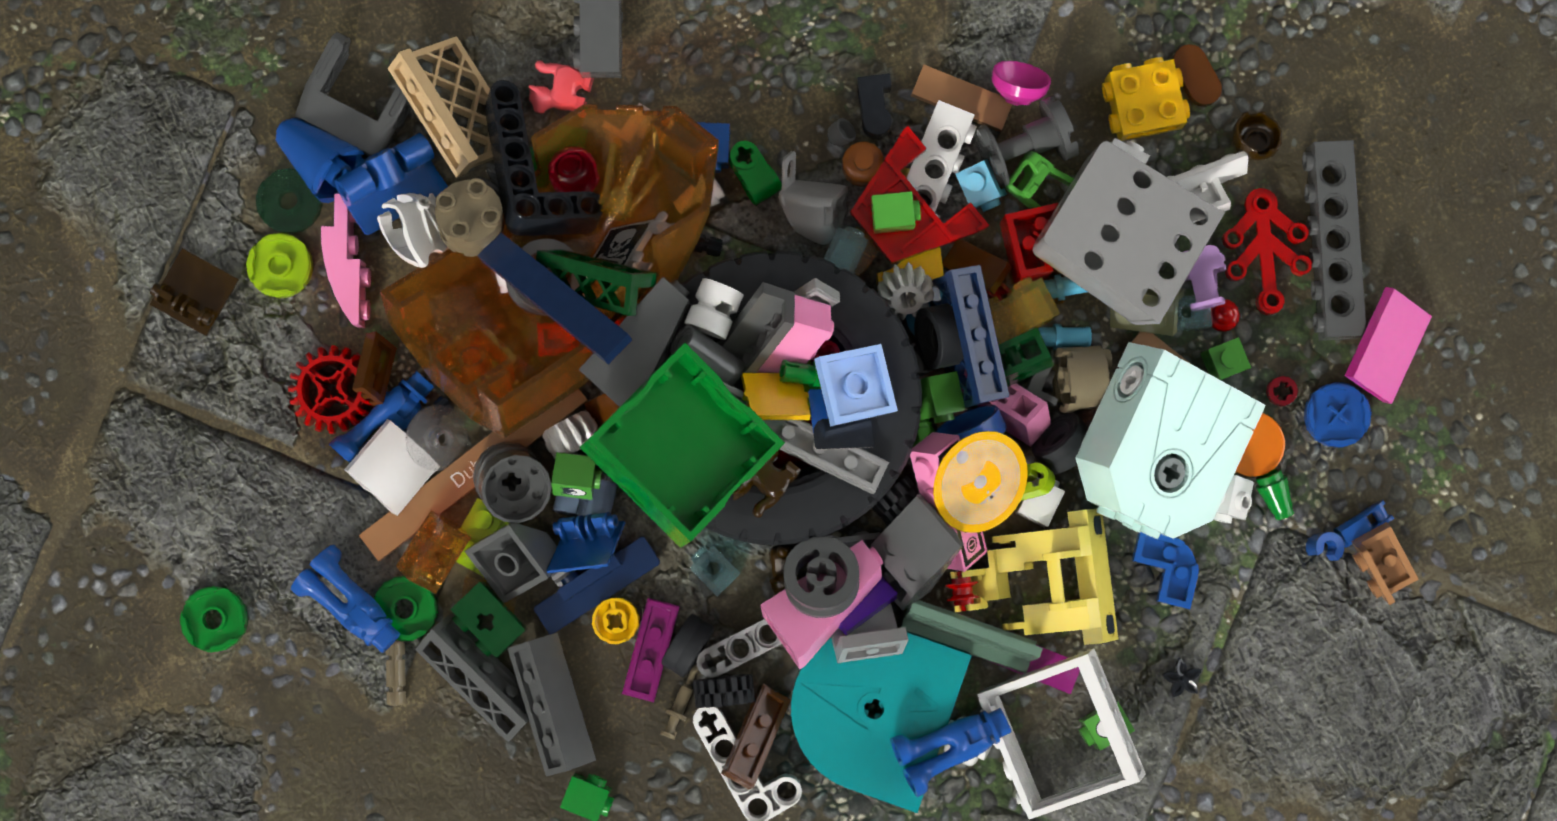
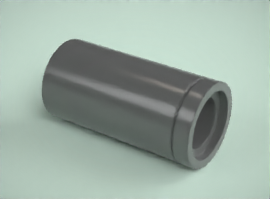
(718, 358)

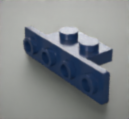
(595, 585)

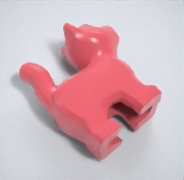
(565, 86)

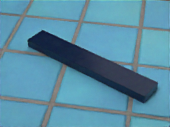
(555, 298)

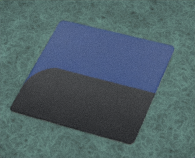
(847, 435)

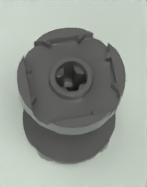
(1038, 136)

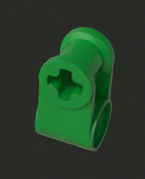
(756, 177)

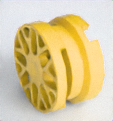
(615, 620)

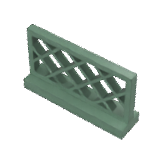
(970, 636)

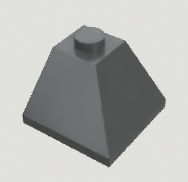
(513, 559)

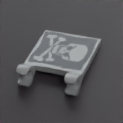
(627, 242)

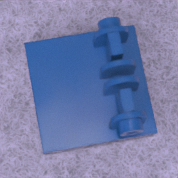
(585, 542)

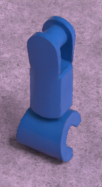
(1347, 532)

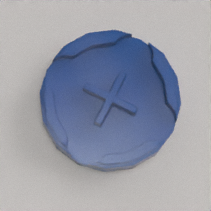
(1337, 415)

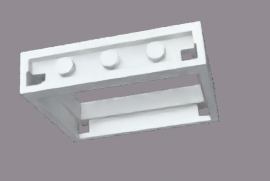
(1110, 717)

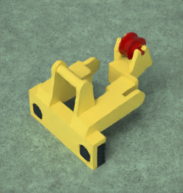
(1083, 540)

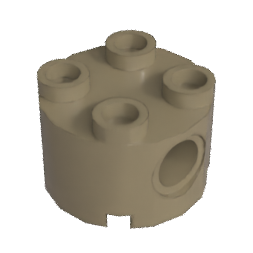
(469, 216)
(1081, 377)

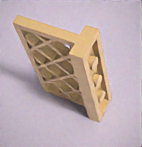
(437, 112)

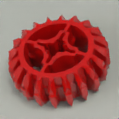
(310, 372)

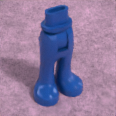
(399, 407)
(360, 614)
(966, 738)

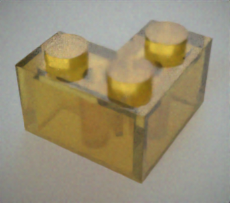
(1023, 309)

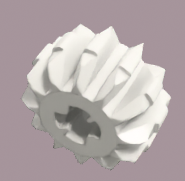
(906, 290)
(569, 434)

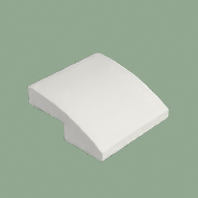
(387, 468)

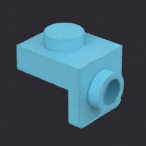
(980, 186)

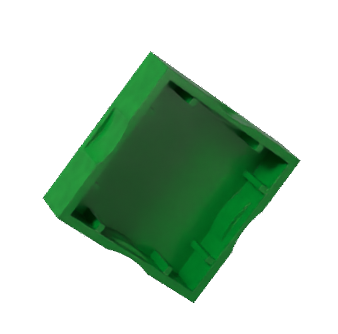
(682, 445)

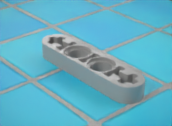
(751, 635)

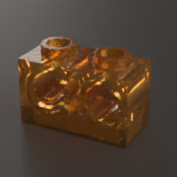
(433, 551)

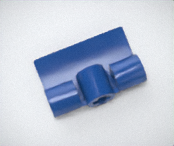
(386, 175)

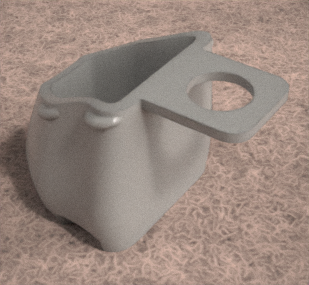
(812, 206)

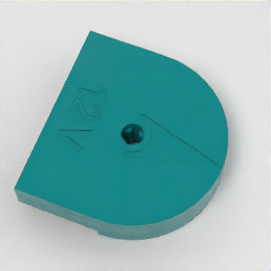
(854, 748)

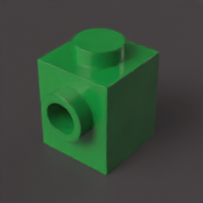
(588, 797)

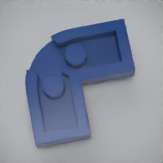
(1178, 567)

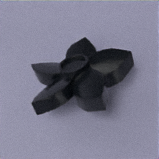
(1182, 678)

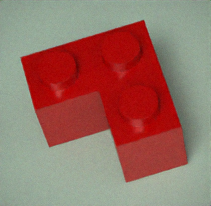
(1019, 235)

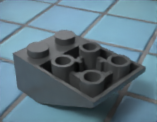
(916, 551)

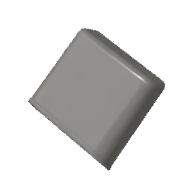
(1121, 228)

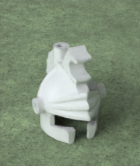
(419, 228)

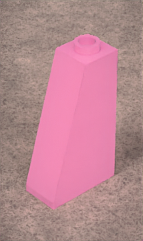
(805, 634)

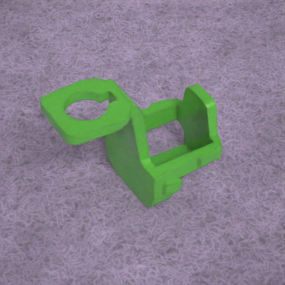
(1035, 171)

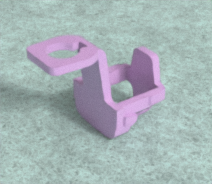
(1205, 278)

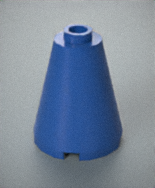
(317, 156)

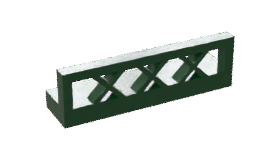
(603, 271)

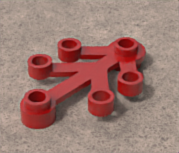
(1265, 245)

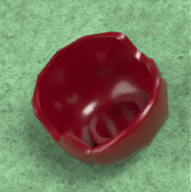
(573, 170)

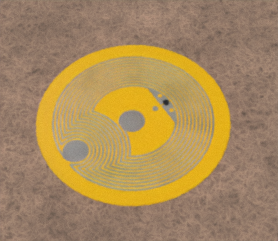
(980, 481)

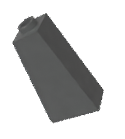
(652, 332)

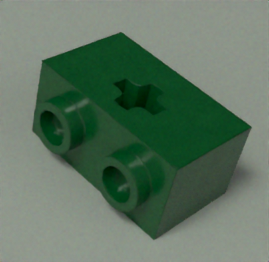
(1024, 356)
(506, 625)

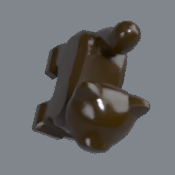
(771, 483)
(777, 559)

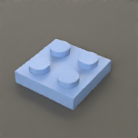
(855, 384)

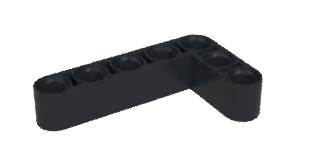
(520, 171)

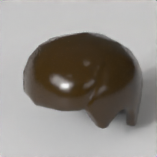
(1257, 135)

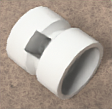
(714, 308)

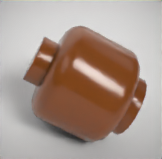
(861, 163)

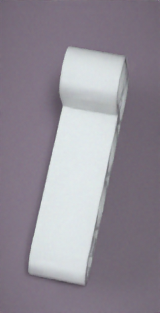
(742, 795)

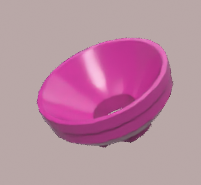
(1020, 82)

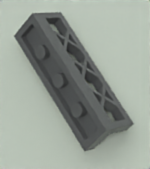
(760, 327)
(480, 673)

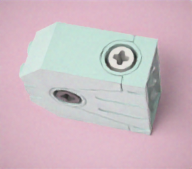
(1164, 443)

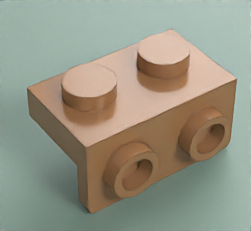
(1384, 561)

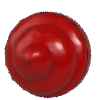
(1225, 316)

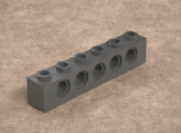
(1340, 160)

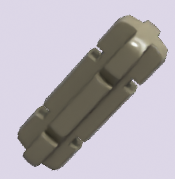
(396, 674)

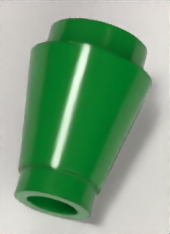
(1276, 493)

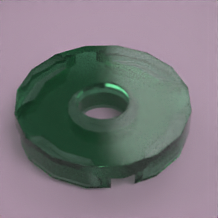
(269, 202)

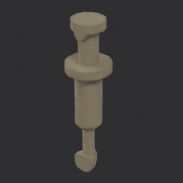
(679, 706)

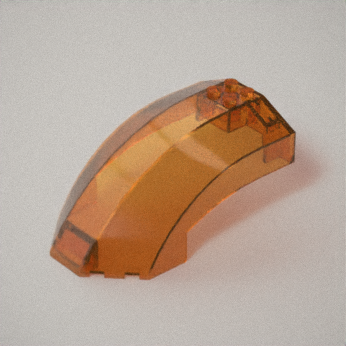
(516, 364)

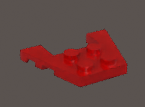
(930, 230)

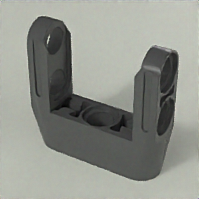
(341, 120)

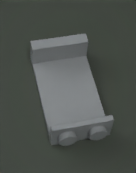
(877, 635)

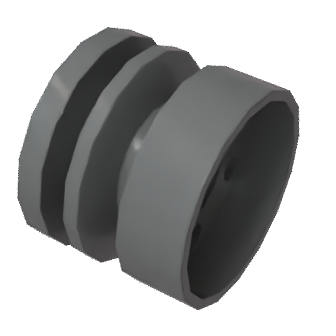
(524, 494)

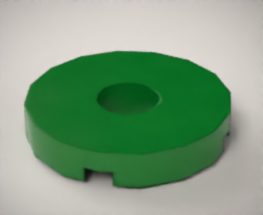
(423, 601)
(233, 615)

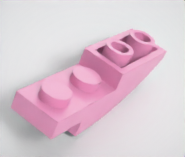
(346, 275)

